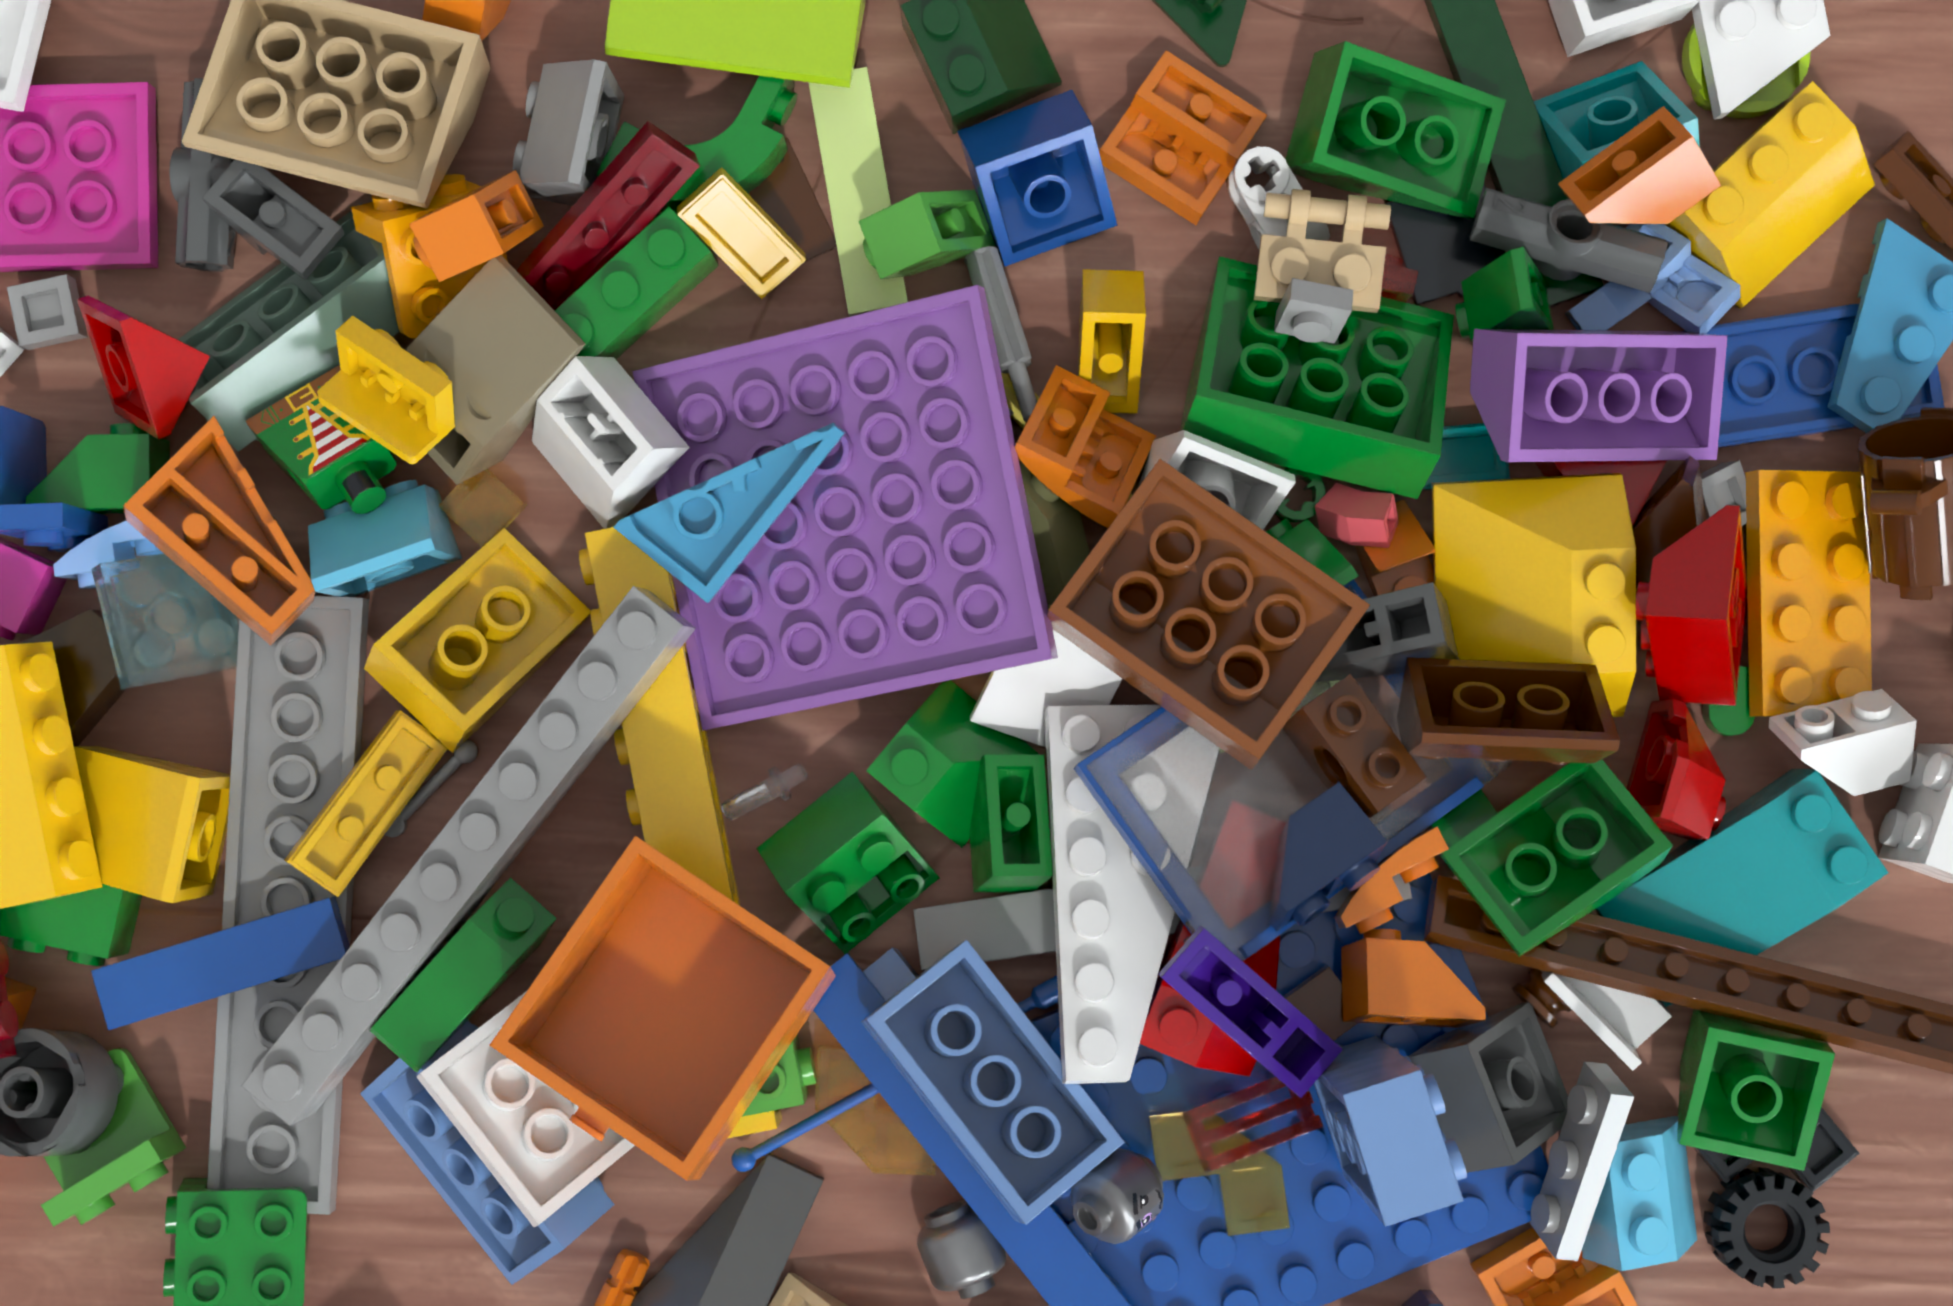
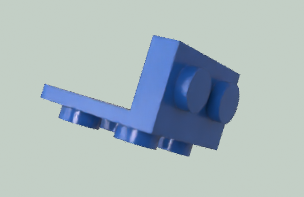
(21, 470)

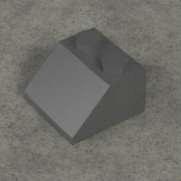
(1496, 1087)

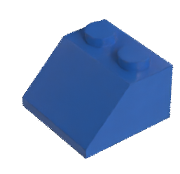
(1038, 177)

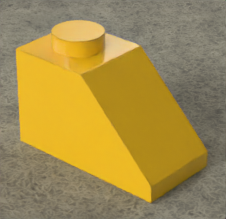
(1113, 334)

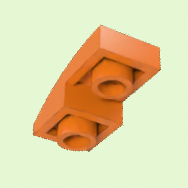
(1370, 903)

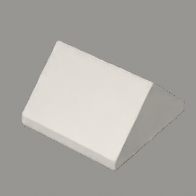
(1232, 477)

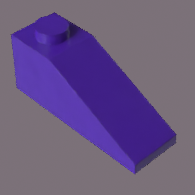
(1250, 1011)

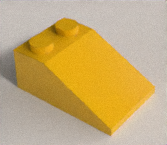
(475, 639)

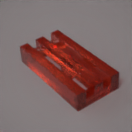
(1203, 1139)

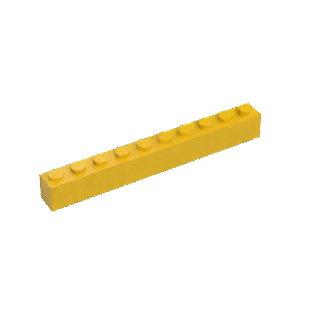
(665, 744)

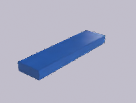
(221, 963)

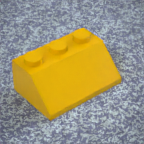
(1778, 192)

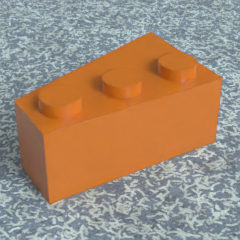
(222, 535)

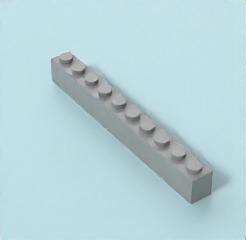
(469, 854)

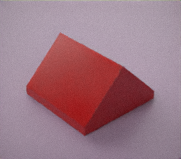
(142, 367)

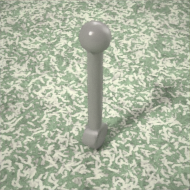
(464, 754)

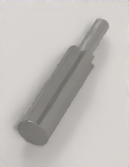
(1011, 345)

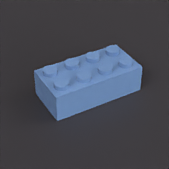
(992, 1082)
(1388, 1131)

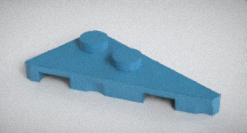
(717, 523)

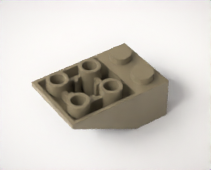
(501, 354)

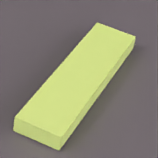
(854, 186)

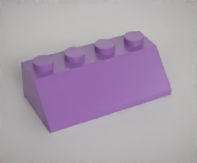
(1599, 394)

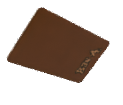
(793, 206)

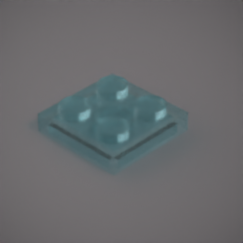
(162, 622)

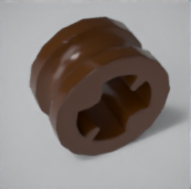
(1541, 997)

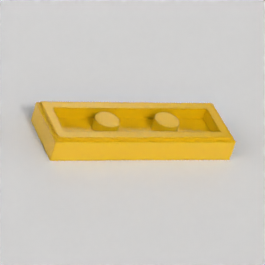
(366, 803)

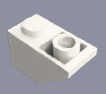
(1852, 741)

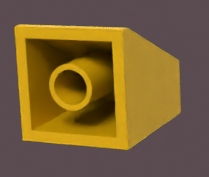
(154, 822)

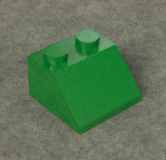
(1751, 1090)

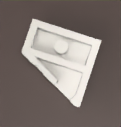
(1753, 43)

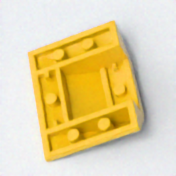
(1540, 573)

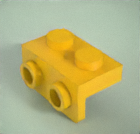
(388, 392)

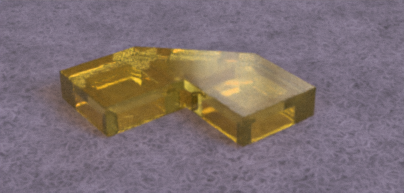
(869, 1131)
(1249, 1187)

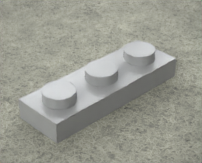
(1581, 1160)

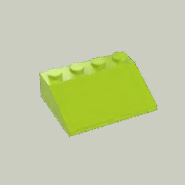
(754, 37)

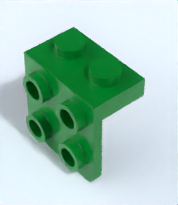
(236, 1246)

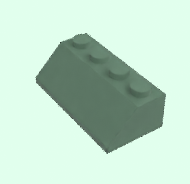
(284, 331)

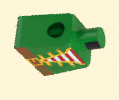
(323, 450)

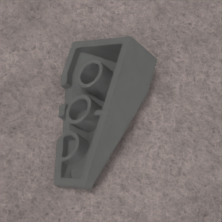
(741, 1245)

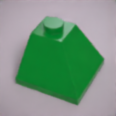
(938, 760)

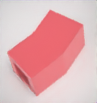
(1357, 516)

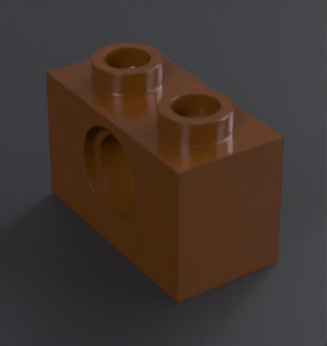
(1353, 745)

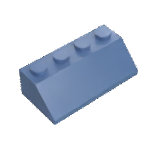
(466, 1181)

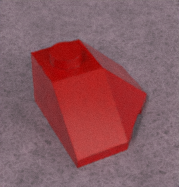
(1677, 774)

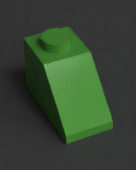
(925, 232)

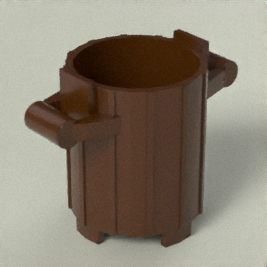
(1909, 501)

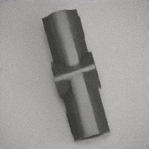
(202, 235)
(1566, 243)

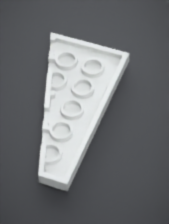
(1105, 906)

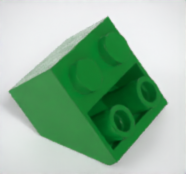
(847, 863)

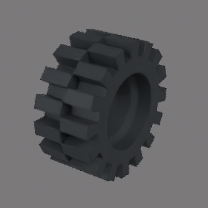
(1802, 1235)

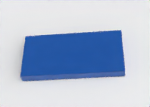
(1784, 375)

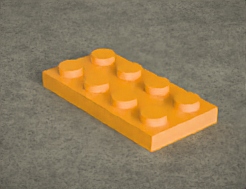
(1806, 589)

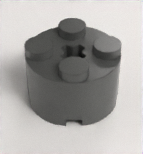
(55, 1093)

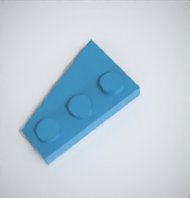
(1897, 331)

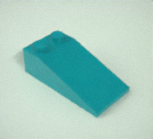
(1760, 874)

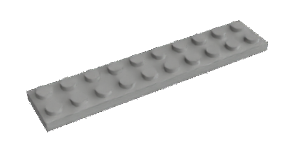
(290, 753)

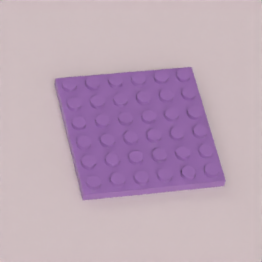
(903, 546)

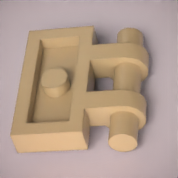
(1325, 262)

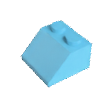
(378, 548)
(1645, 1201)

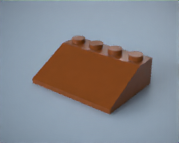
(1206, 613)

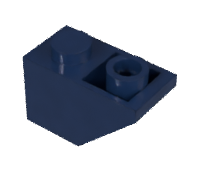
(1319, 852)

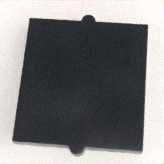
(1438, 250)

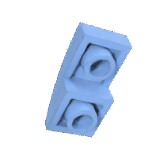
(106, 546)

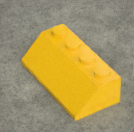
(42, 804)

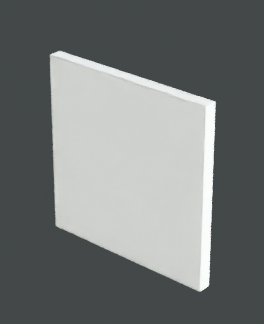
(1019, 695)

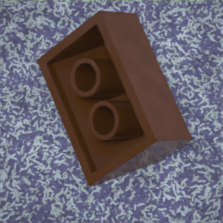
(1505, 711)

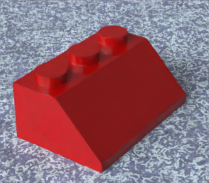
(1697, 613)

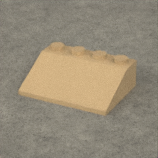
(340, 95)

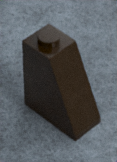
(84, 669)

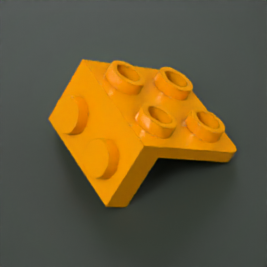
(414, 287)

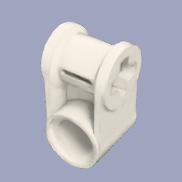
(1251, 201)

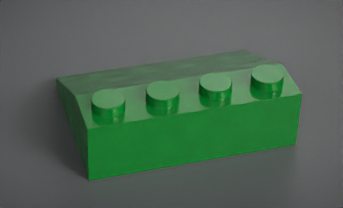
(1338, 409)

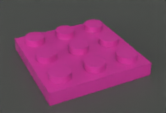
(79, 179)

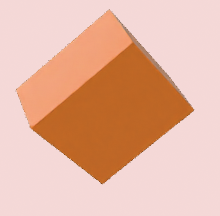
(663, 1011)

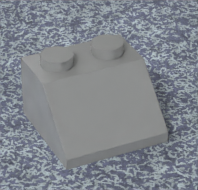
(570, 129)

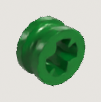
(1306, 509)

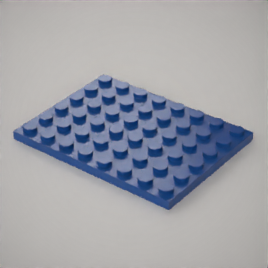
(1333, 1234)

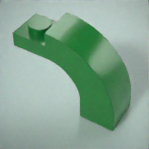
(745, 150)

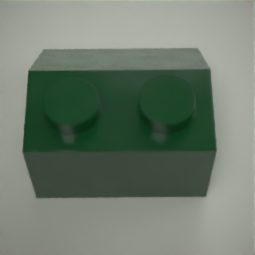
(978, 56)

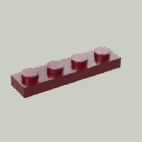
(609, 214)

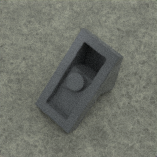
(273, 217)

